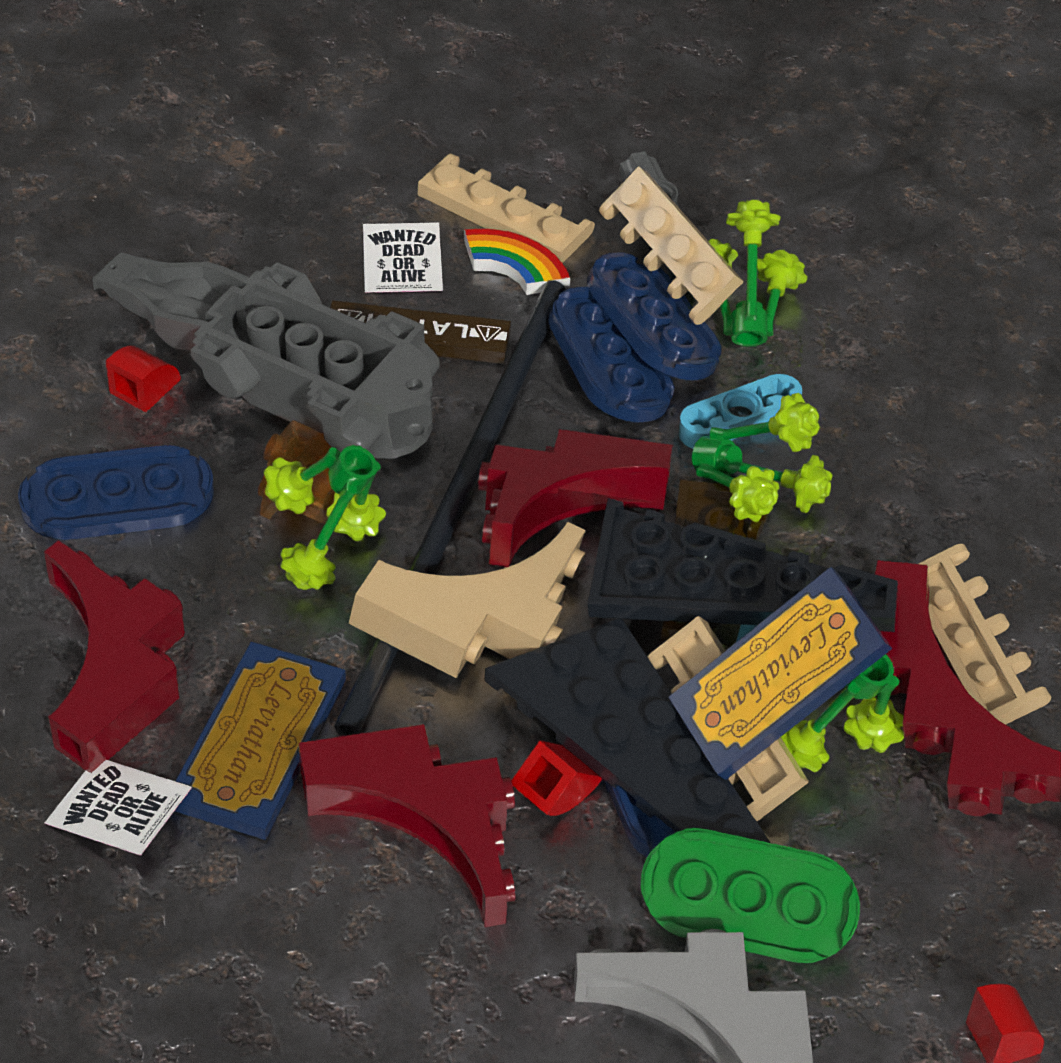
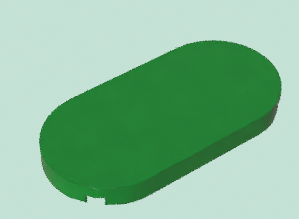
(779, 896)

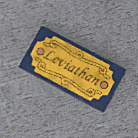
(779, 673)
(252, 739)

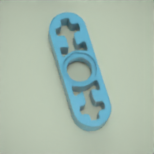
(752, 396)

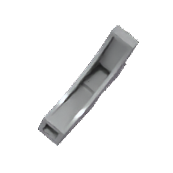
(702, 997)

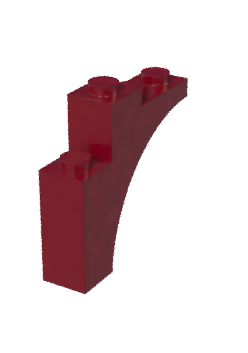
(573, 478)
(125, 668)
(402, 784)

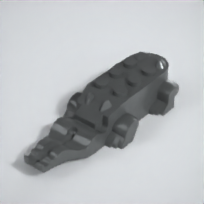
(287, 350)

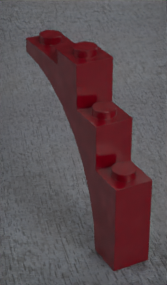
(943, 717)

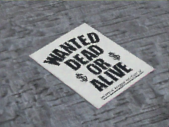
(402, 257)
(118, 806)

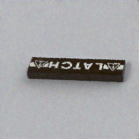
(446, 333)

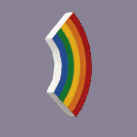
(516, 257)

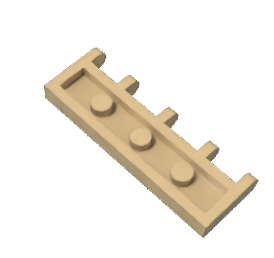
(499, 209)
(672, 242)
(971, 642)
(772, 773)

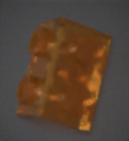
(306, 446)

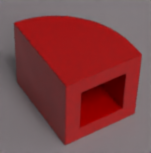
(139, 377)
(554, 779)
(1003, 1025)

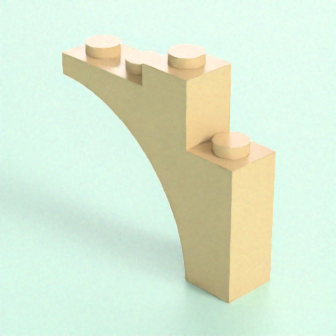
(457, 616)

